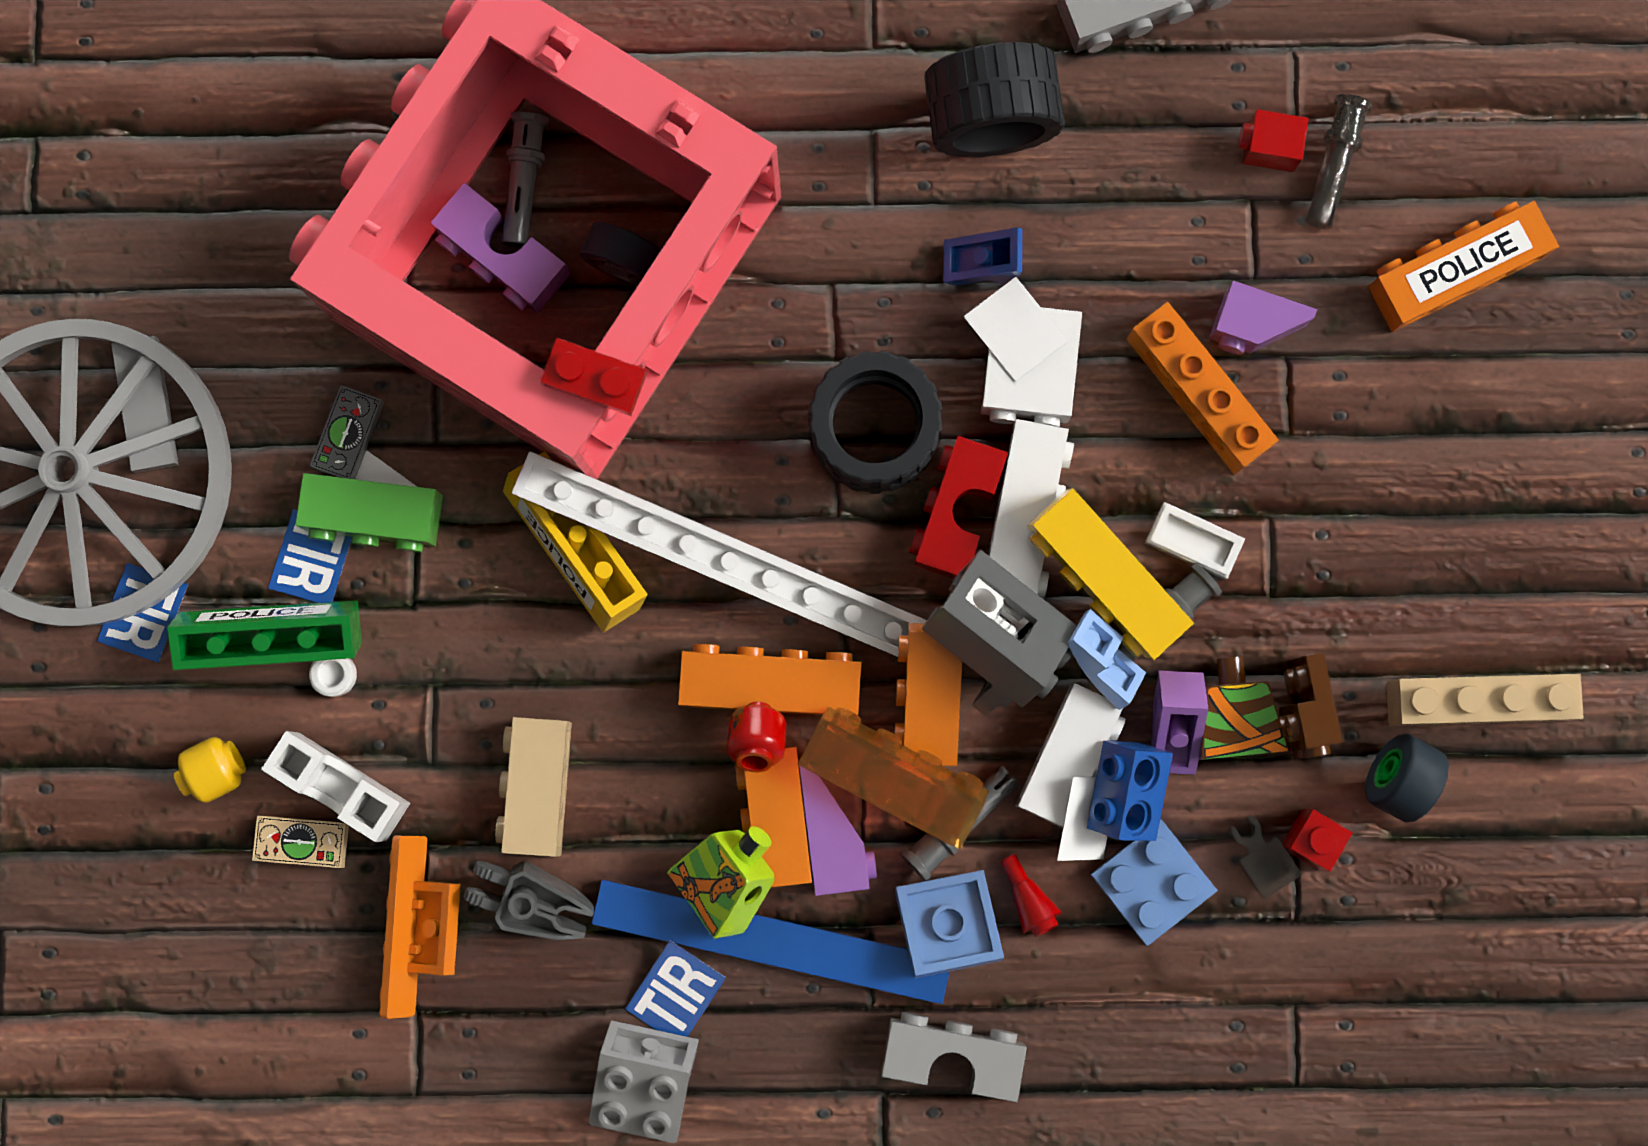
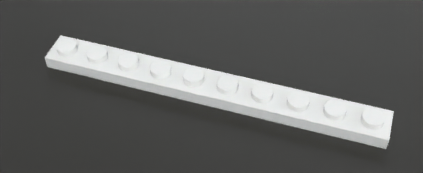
(712, 553)

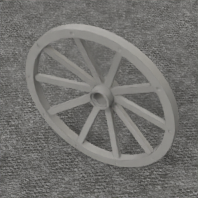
(87, 472)

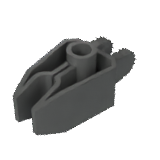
(531, 901)

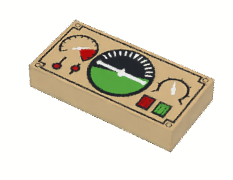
(300, 841)

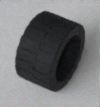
(994, 99)
(885, 370)

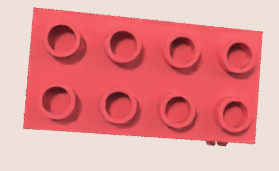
(442, 137)

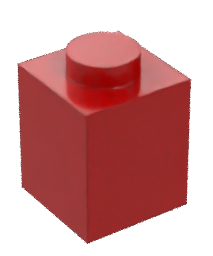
(1273, 140)
(1316, 840)

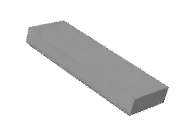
(145, 411)

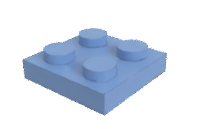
(1153, 884)
(949, 924)

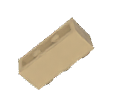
(534, 787)

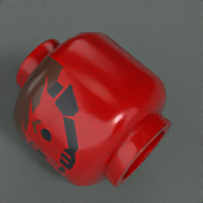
(756, 737)

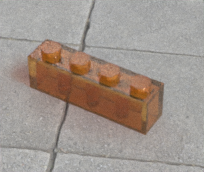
(894, 777)

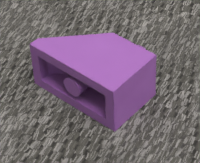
(1256, 318)
(1180, 718)

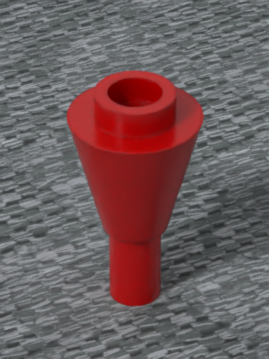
(1034, 907)

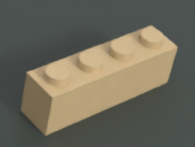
(1484, 699)

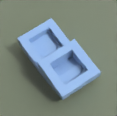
(1109, 669)

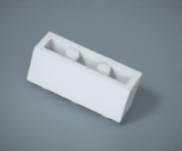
(1069, 752)

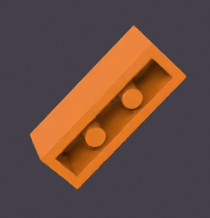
(929, 695)
(778, 809)

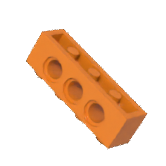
(1201, 388)

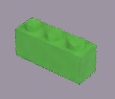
(369, 512)

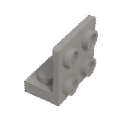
(642, 1081)

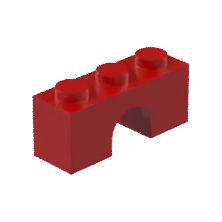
(968, 470)

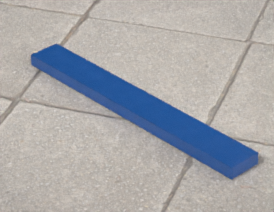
(768, 942)

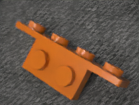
(418, 927)

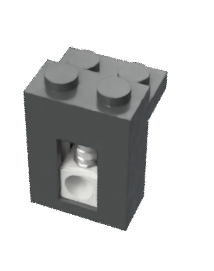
(1002, 634)

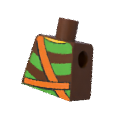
(1240, 715)

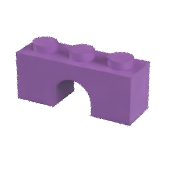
(468, 227)

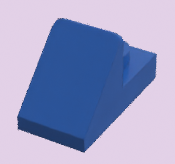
(983, 257)

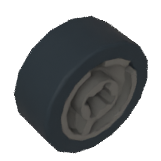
(618, 253)

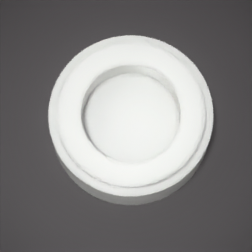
(333, 676)

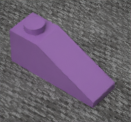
(834, 845)

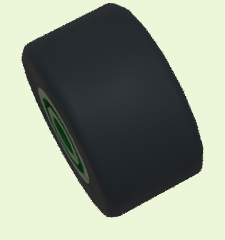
(1406, 778)

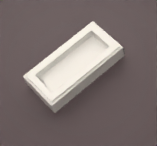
(1194, 540)

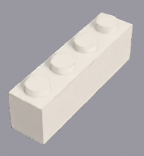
(1027, 488)

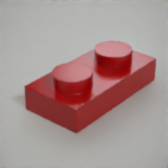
(593, 377)

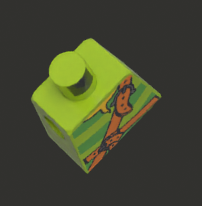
(726, 879)

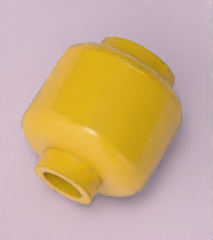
(209, 769)

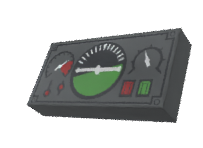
(347, 433)

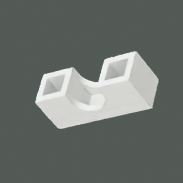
(330, 780)

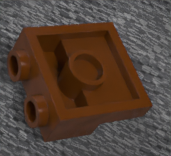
(1313, 720)

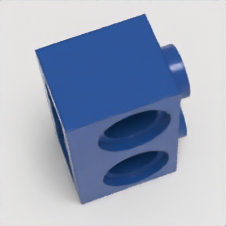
(1129, 791)

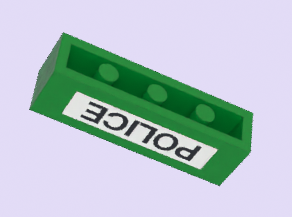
(265, 635)

